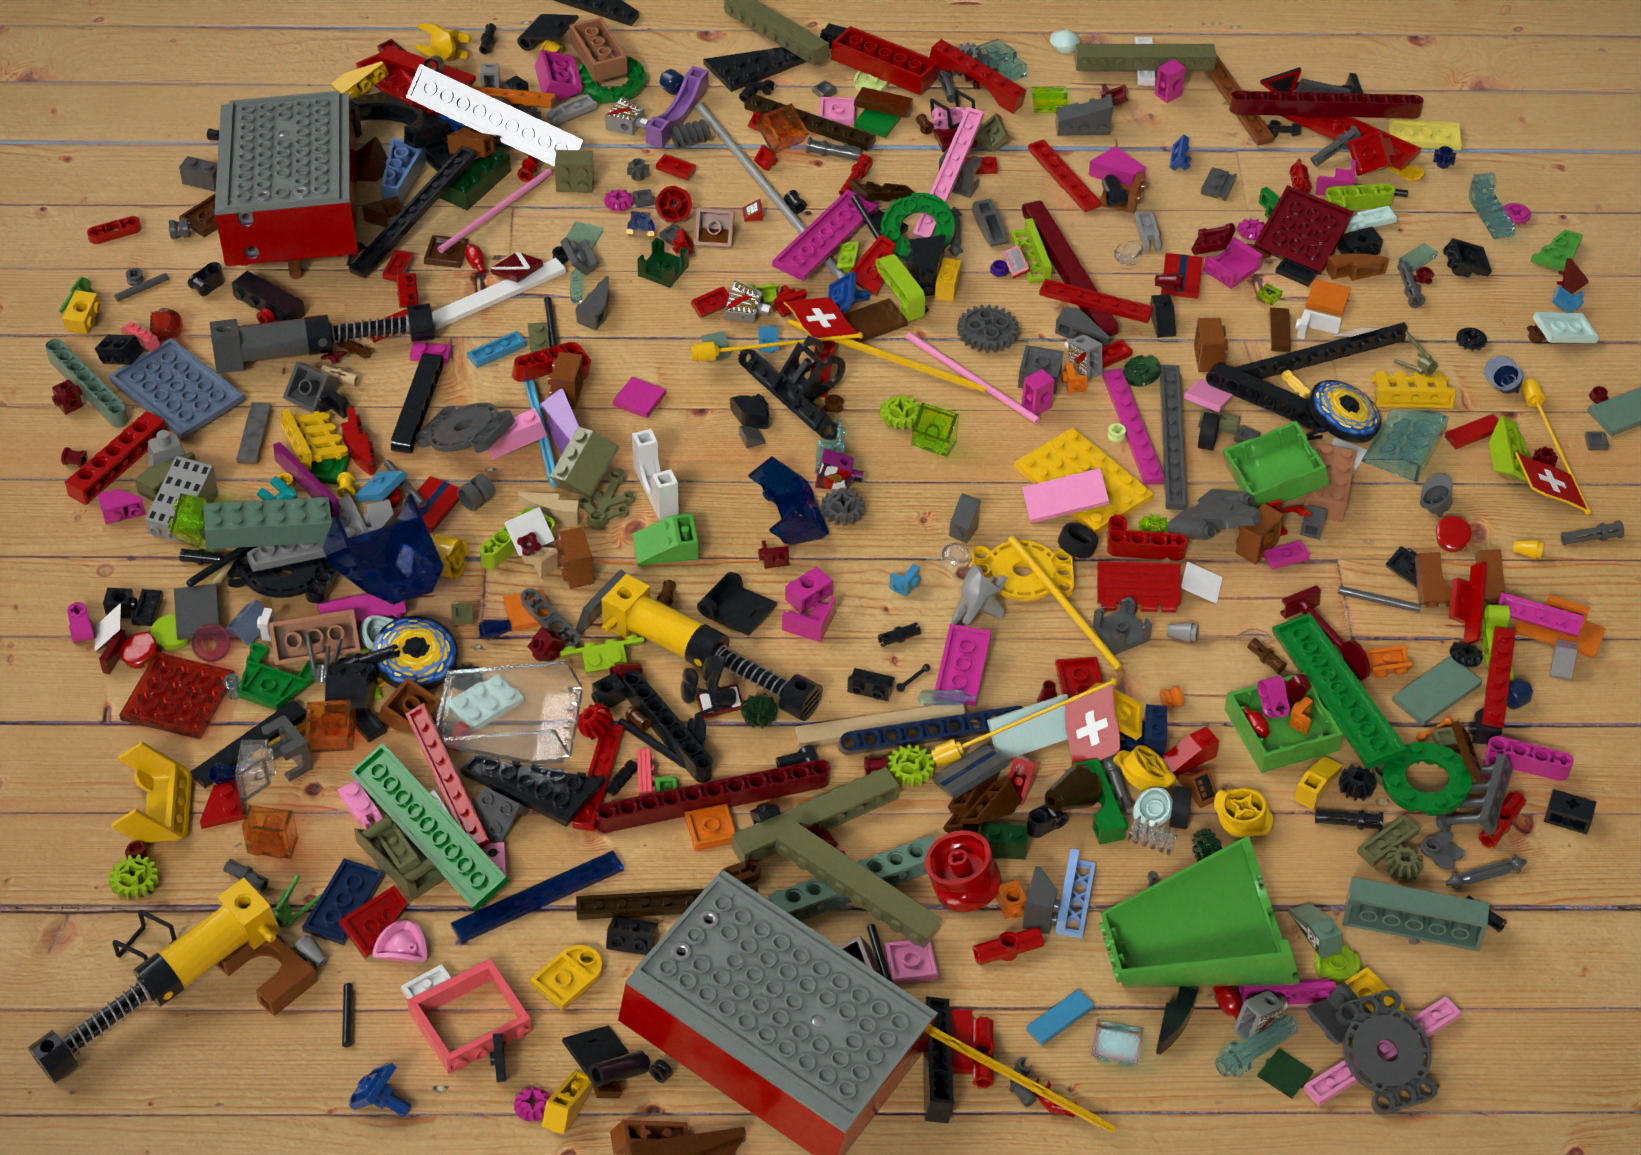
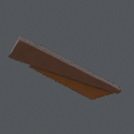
(963, 803)
(707, 1143)

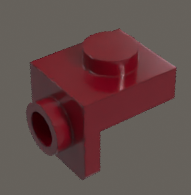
(1119, 94)
(773, 556)

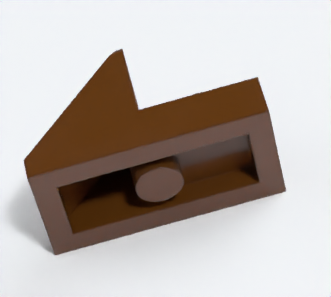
(379, 211)

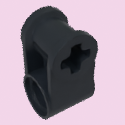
(207, 278)
(1044, 820)

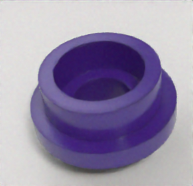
(999, 268)

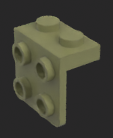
(992, 133)

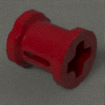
(74, 457)
(874, 764)

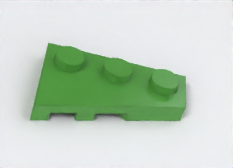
(1557, 252)

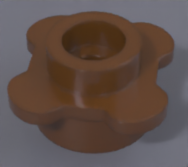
(1535, 334)
(833, 403)

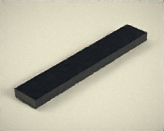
(230, 753)

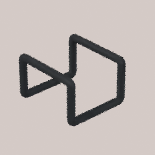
(956, 92)
(141, 913)

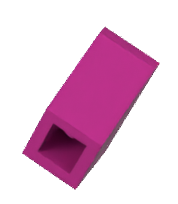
(120, 505)

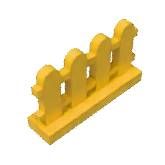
(1419, 396)
(312, 437)

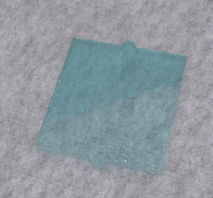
(582, 231)

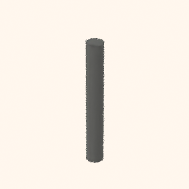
(142, 286)

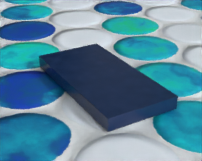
(347, 890)

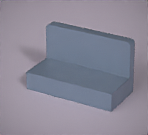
(245, 622)

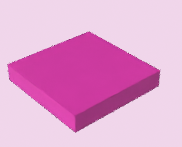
(639, 397)

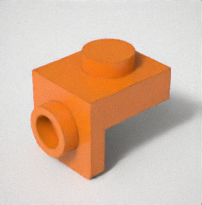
(1073, 382)
(1299, 715)

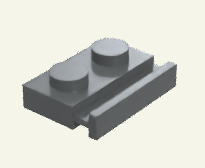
(1218, 183)

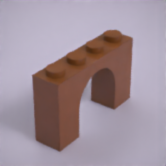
(472, 139)
(1433, 588)
(287, 984)

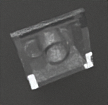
(254, 767)

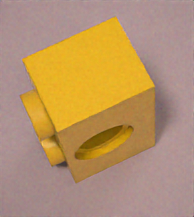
(948, 279)
(81, 312)

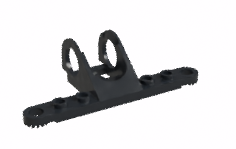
(792, 386)

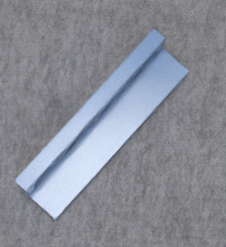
(1068, 891)

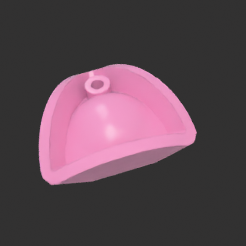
(401, 943)

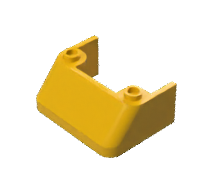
(167, 797)

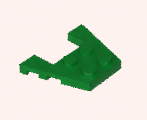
(269, 685)

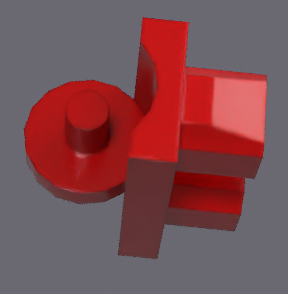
(407, 289)
(787, 295)

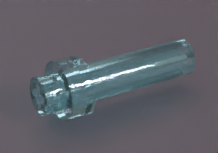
(1238, 1057)

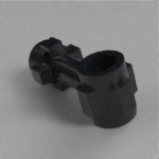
(1275, 128)

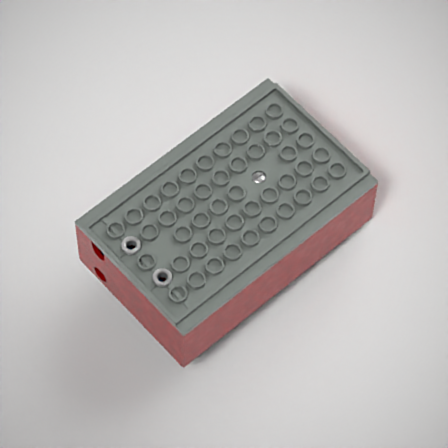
(287, 179)
(776, 1016)

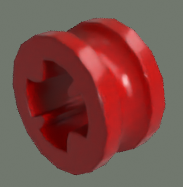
(265, 316)

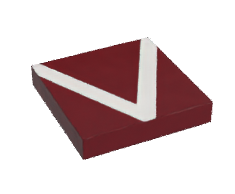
(517, 267)

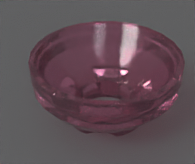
(213, 632)

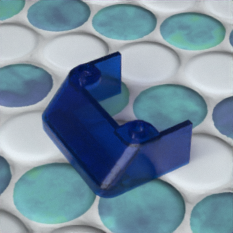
(795, 501)

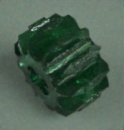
(759, 710)

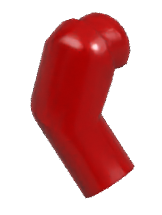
(395, 497)

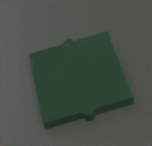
(1285, 1073)

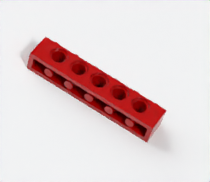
(114, 458)

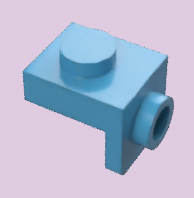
(1566, 300)
(768, 334)
(905, 584)

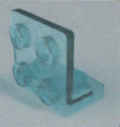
(835, 445)

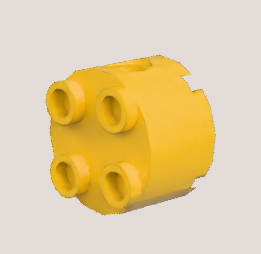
(452, 553)

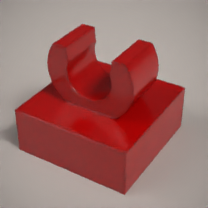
(765, 158)
(682, 240)

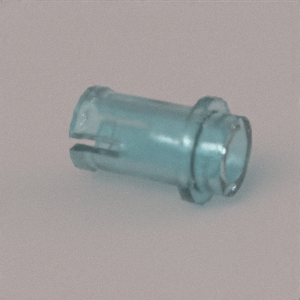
(232, 683)

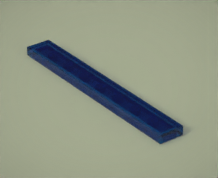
(537, 896)

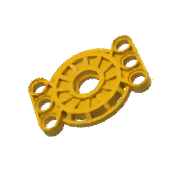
(1025, 587)

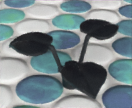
(720, 696)

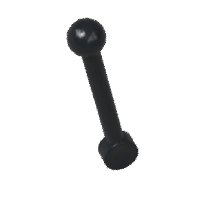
(901, 686)

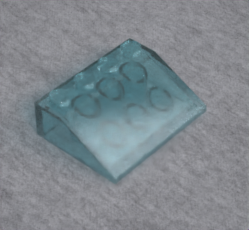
(1406, 442)

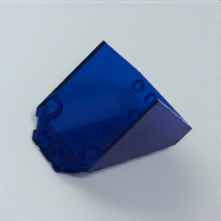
(389, 561)

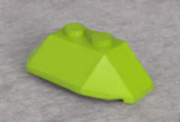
(1503, 445)

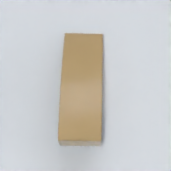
(561, 511)

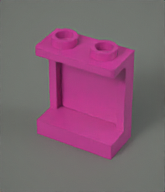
(1234, 263)

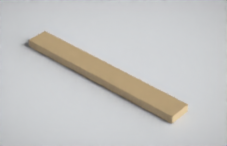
(833, 730)

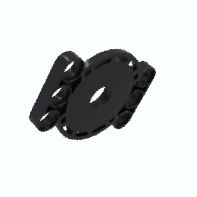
(302, 580)

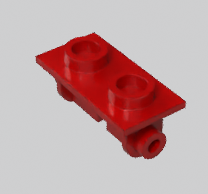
(1300, 177)

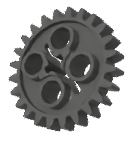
(988, 328)

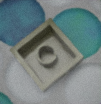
(574, 171)

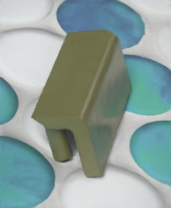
(415, 881)

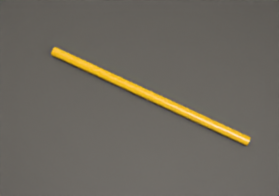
(1065, 603)

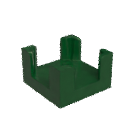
(663, 266)

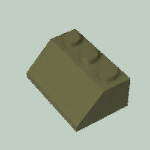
(584, 462)

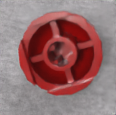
(673, 204)

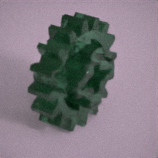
(1205, 844)

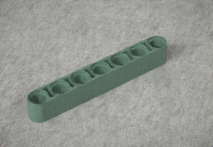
(91, 386)

